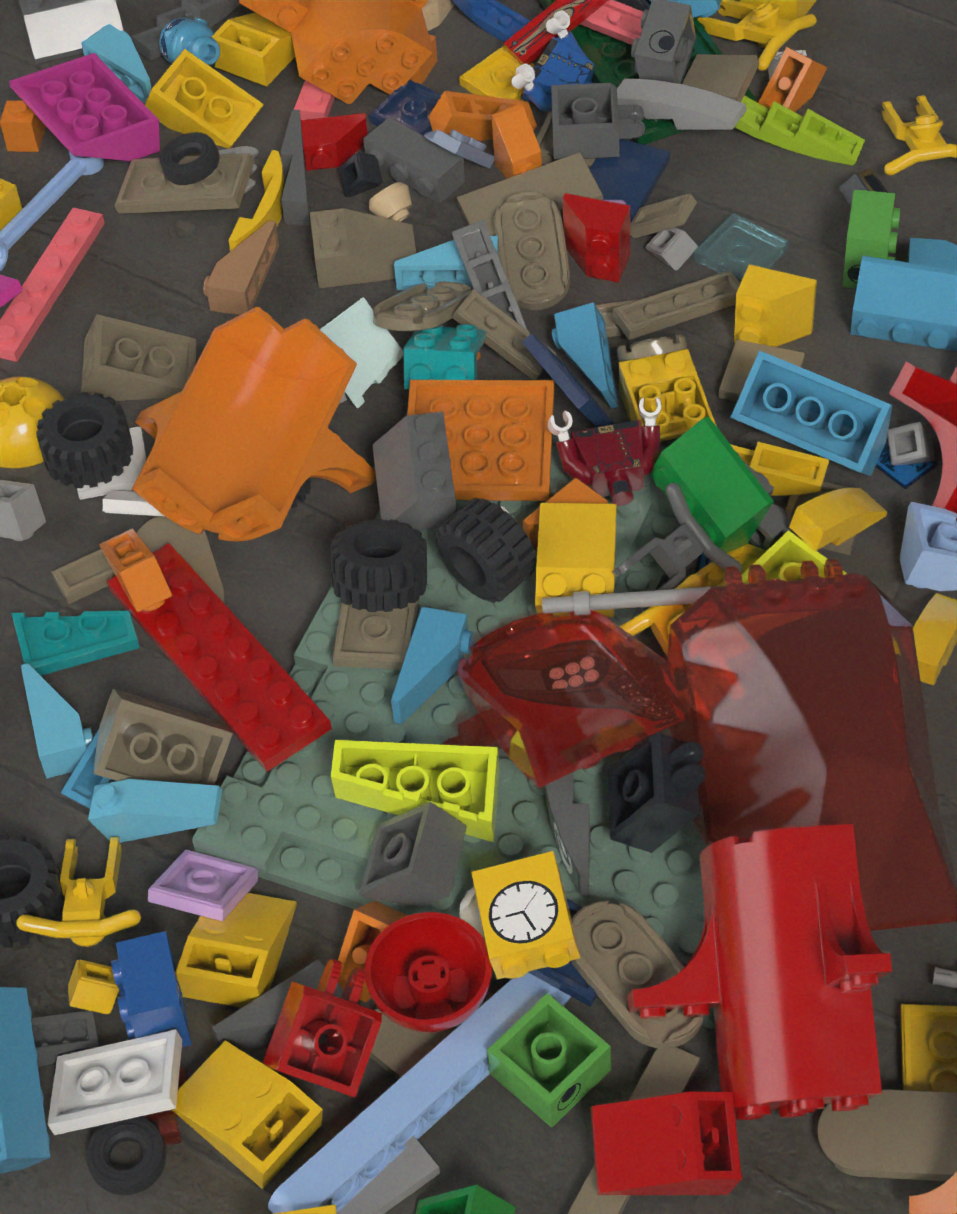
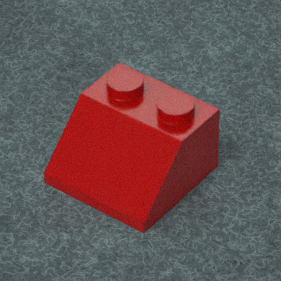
(597, 235)

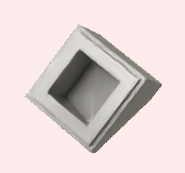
(672, 247)
(910, 444)

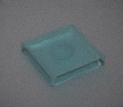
(738, 244)

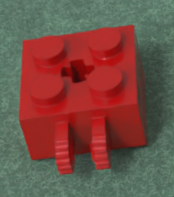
(349, 1030)

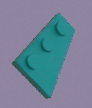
(69, 641)

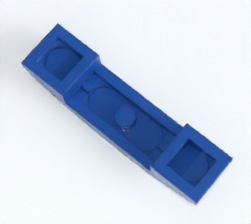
(493, 17)

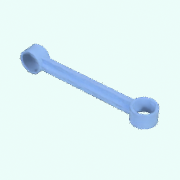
(45, 199)

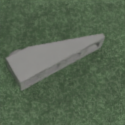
(19, 510)

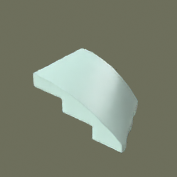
(366, 344)

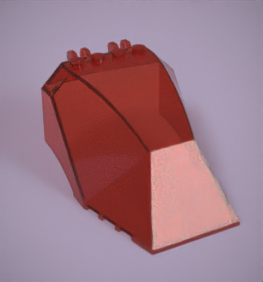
(816, 722)

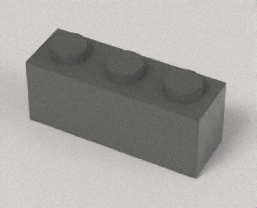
(415, 160)

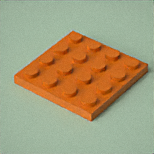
(493, 434)

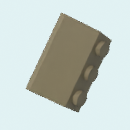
(158, 742)

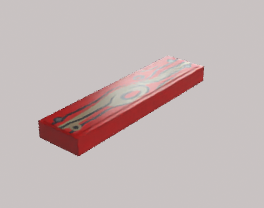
(534, 38)

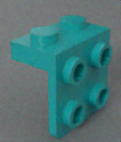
(443, 353)

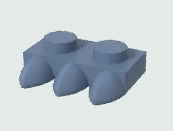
(462, 146)

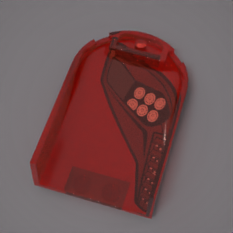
(568, 692)

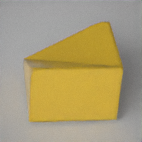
(92, 987)

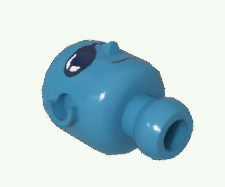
(189, 35)

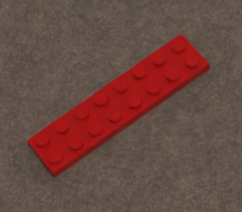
(228, 665)

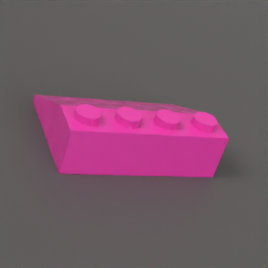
(90, 110)

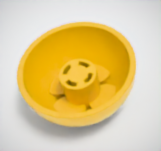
(20, 409)

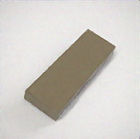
(502, 332)

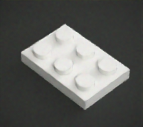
(115, 1082)

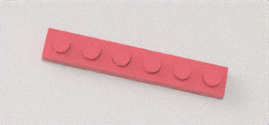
(47, 281)

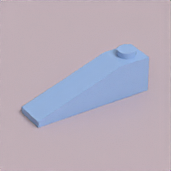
(930, 548)

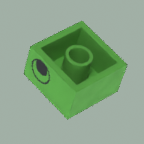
(869, 231)
(549, 1060)

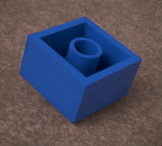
(149, 988)

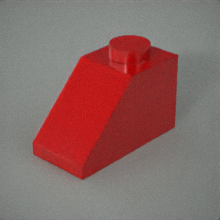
(332, 140)

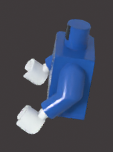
(559, 64)

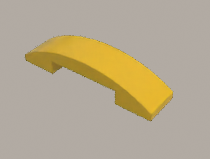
(270, 206)

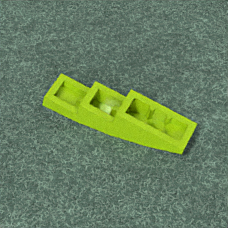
(805, 135)

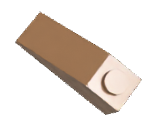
(242, 272)

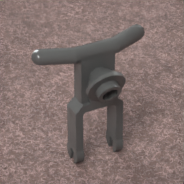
(680, 546)

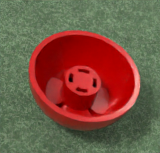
(423, 954)

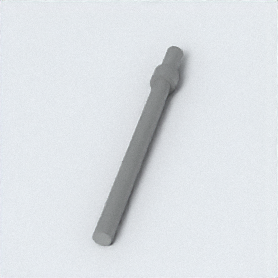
(582, 602)

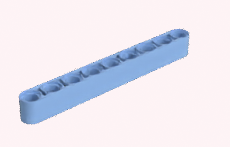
(410, 1104)

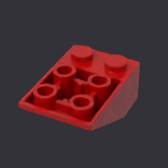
(667, 1145)

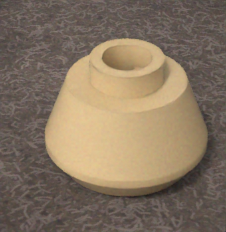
(392, 202)

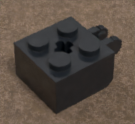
(654, 791)

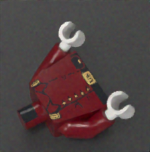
(610, 456)

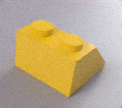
(774, 307)

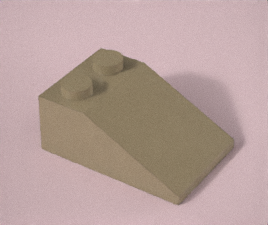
(357, 246)
(135, 360)

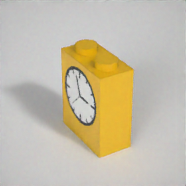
(525, 916)

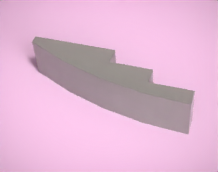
(686, 105)

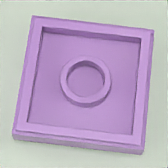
(203, 885)

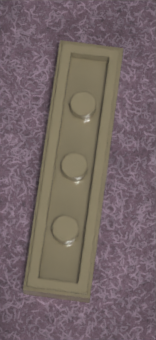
(677, 305)

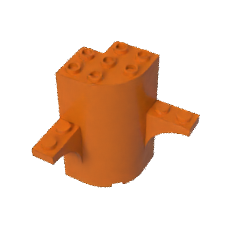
(352, 41)
(250, 429)

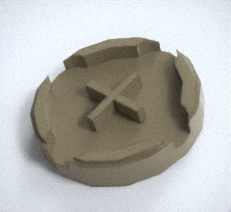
(651, 347)

